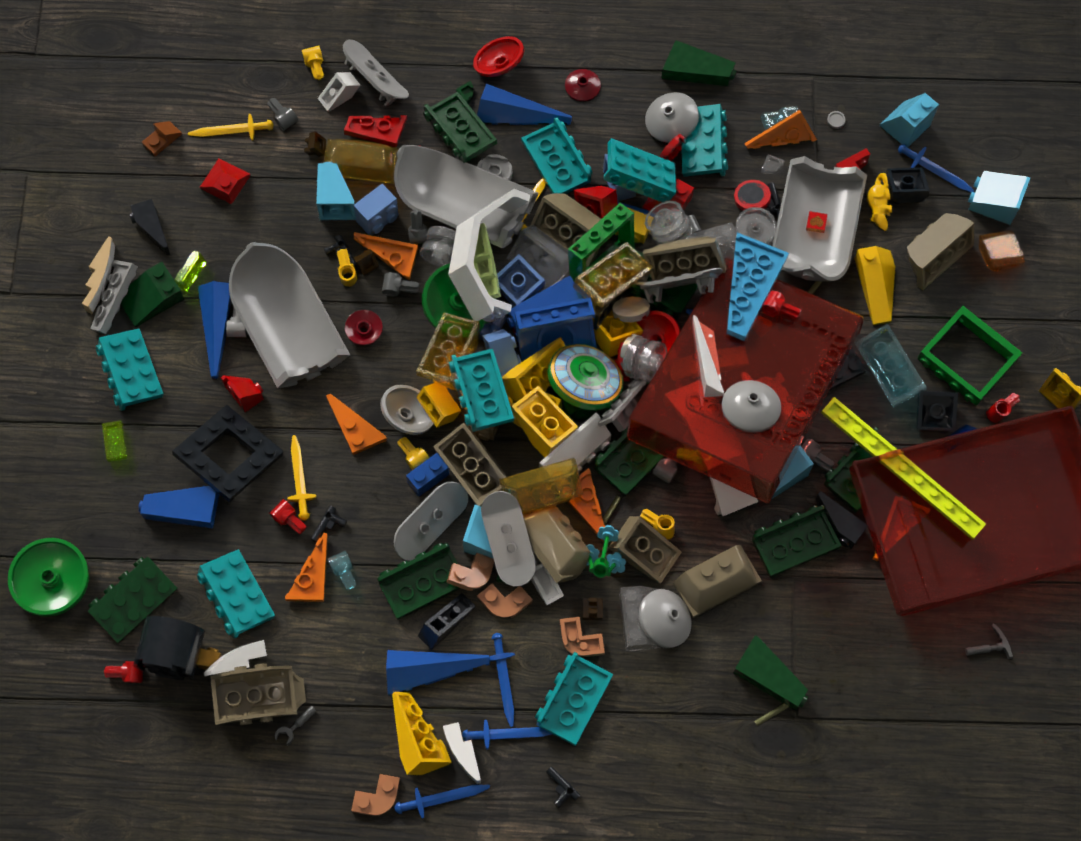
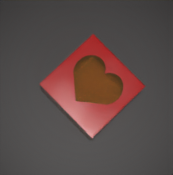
(816, 222)

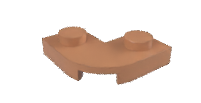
(474, 577)
(504, 606)
(574, 641)
(380, 802)

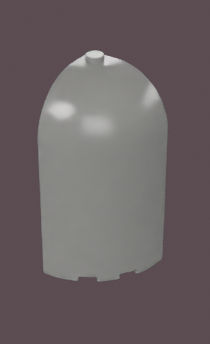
(820, 190)
(456, 191)
(283, 315)

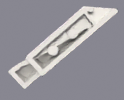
(710, 379)

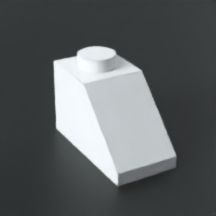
(338, 90)

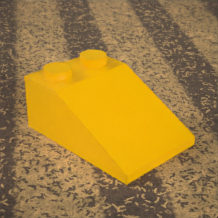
(1061, 390)
(543, 421)

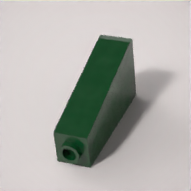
(697, 66)
(770, 674)

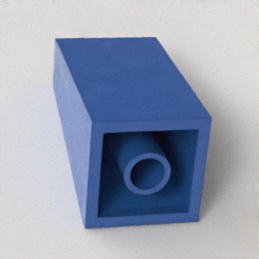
(555, 294)

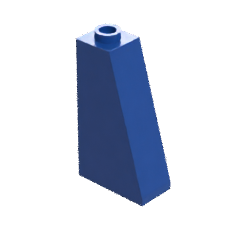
(184, 506)

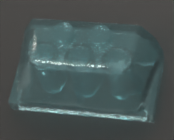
(890, 365)

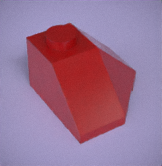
(597, 199)
(243, 391)

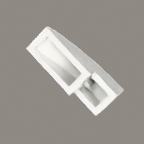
(545, 584)
(237, 658)
(462, 751)

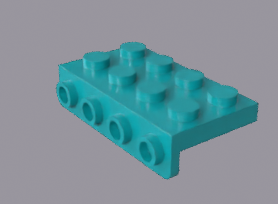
(705, 146)
(557, 158)
(640, 171)
(128, 368)
(481, 390)
(234, 593)
(573, 699)

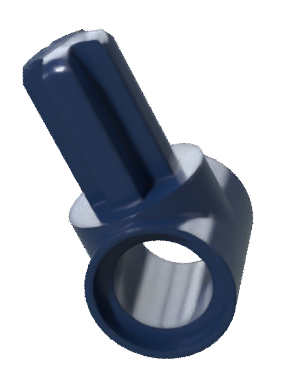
(496, 325)

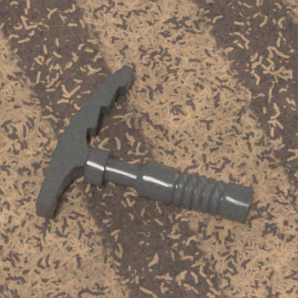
(987, 648)

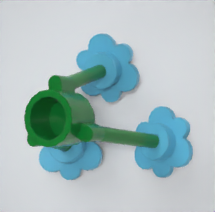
(613, 563)

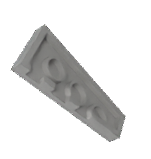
(112, 297)

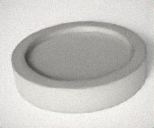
(836, 119)

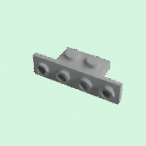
(623, 407)

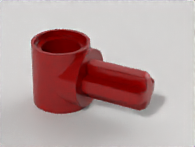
(776, 304)
(1002, 408)
(285, 514)
(126, 672)

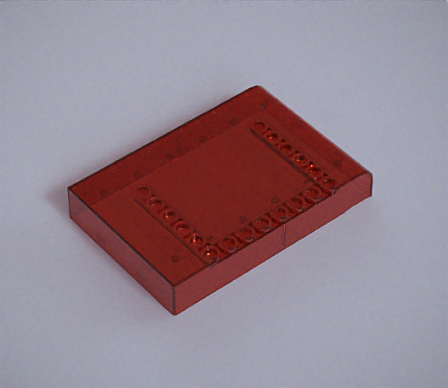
(786, 353)
(1012, 476)

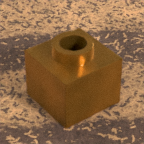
(208, 657)

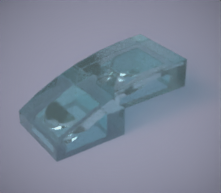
(771, 118)

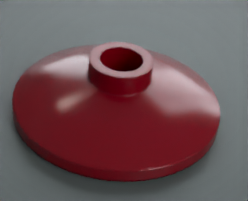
(580, 91)
(360, 320)

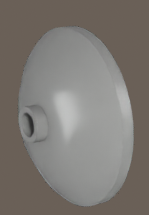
(680, 120)
(404, 410)
(751, 414)
(657, 618)

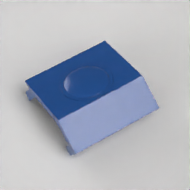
(545, 324)

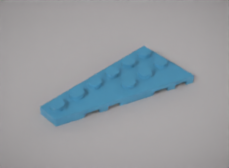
(753, 276)

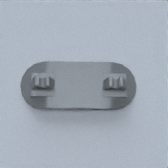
(373, 71)
(702, 278)
(430, 520)
(508, 538)

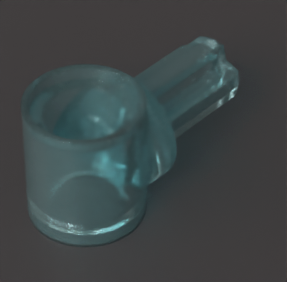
(341, 567)

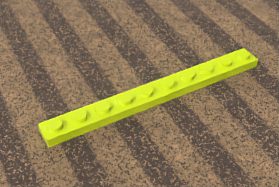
(904, 469)

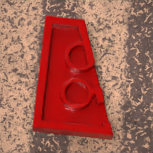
(378, 130)

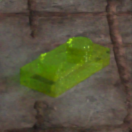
(190, 271)
(114, 441)

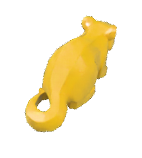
(878, 199)

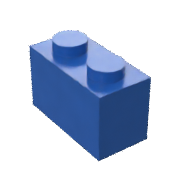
(427, 474)

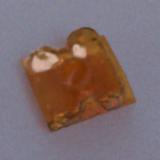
(1000, 250)

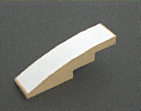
(100, 269)

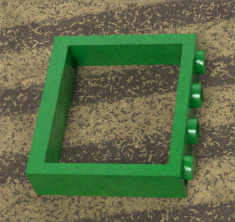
(618, 219)
(985, 333)

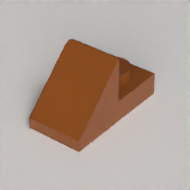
(162, 137)

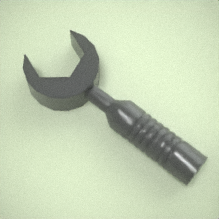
(298, 723)

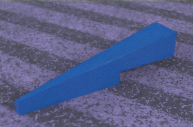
(504, 107)
(215, 310)
(413, 668)

